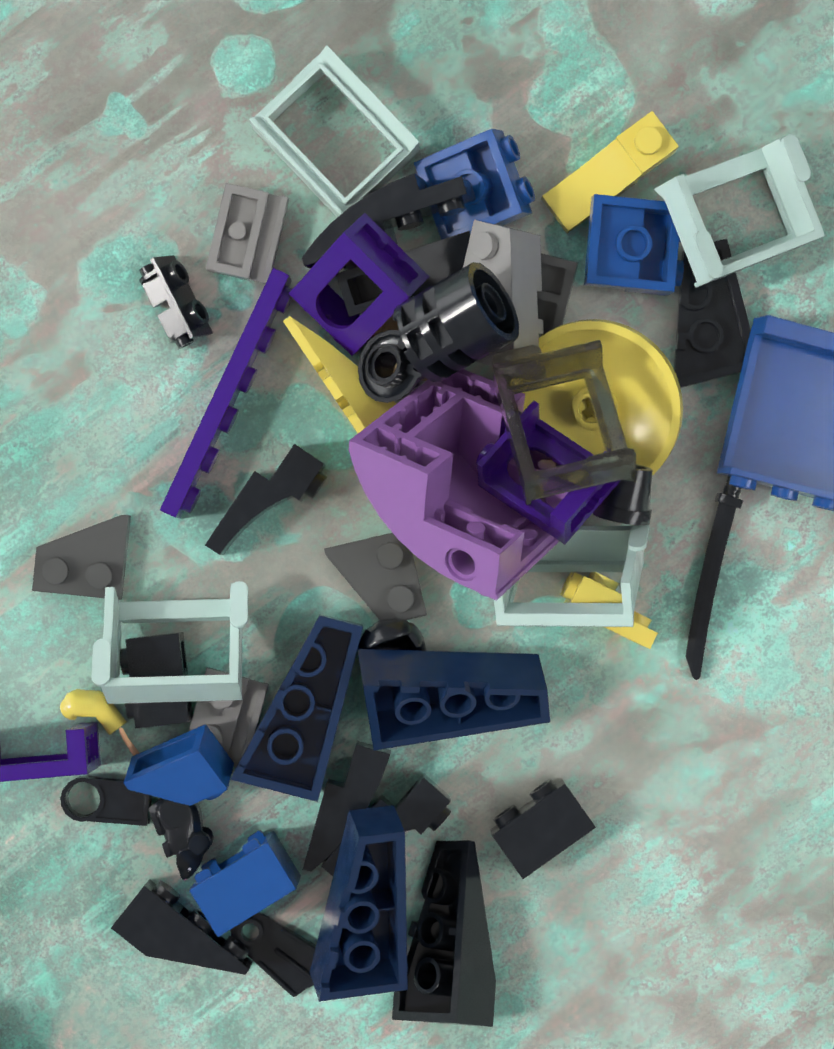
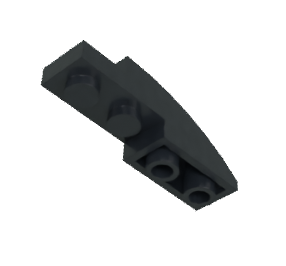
(396, 204)

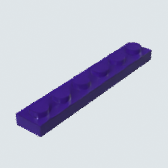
(220, 412)

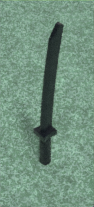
(709, 576)

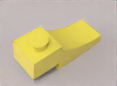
(611, 170)

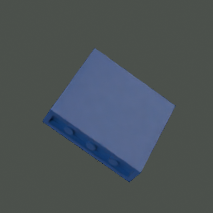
(784, 413)

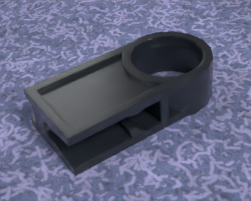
(116, 802)

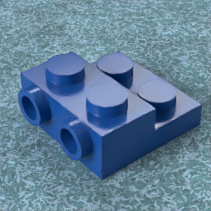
(490, 167)
(632, 246)

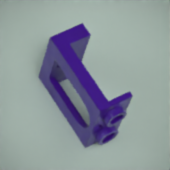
(381, 261)
(572, 510)
(80, 759)

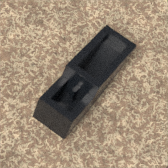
(339, 797)

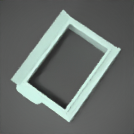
(365, 101)
(785, 173)
(587, 551)
(169, 688)

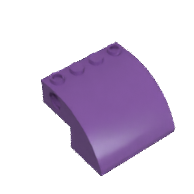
(425, 486)

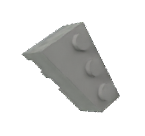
(516, 262)

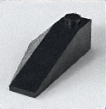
(450, 948)

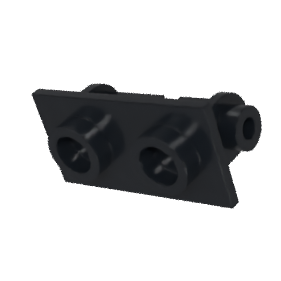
(168, 282)

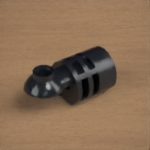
(439, 333)

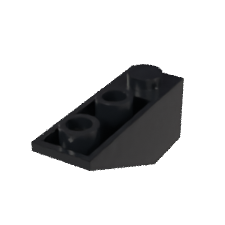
(436, 259)
(169, 931)

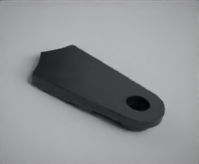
(279, 952)

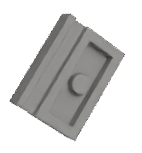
(247, 233)
(232, 720)

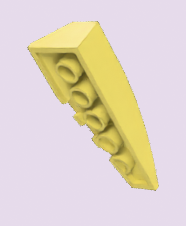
(339, 376)

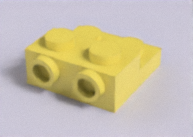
(601, 589)

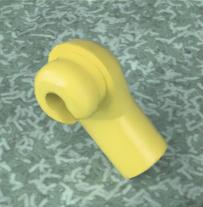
(92, 704)

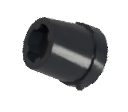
(629, 500)

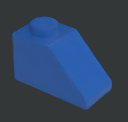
(182, 768)

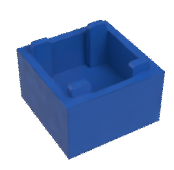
(244, 882)

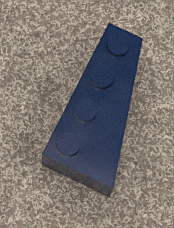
(449, 694)
(300, 725)
(364, 919)

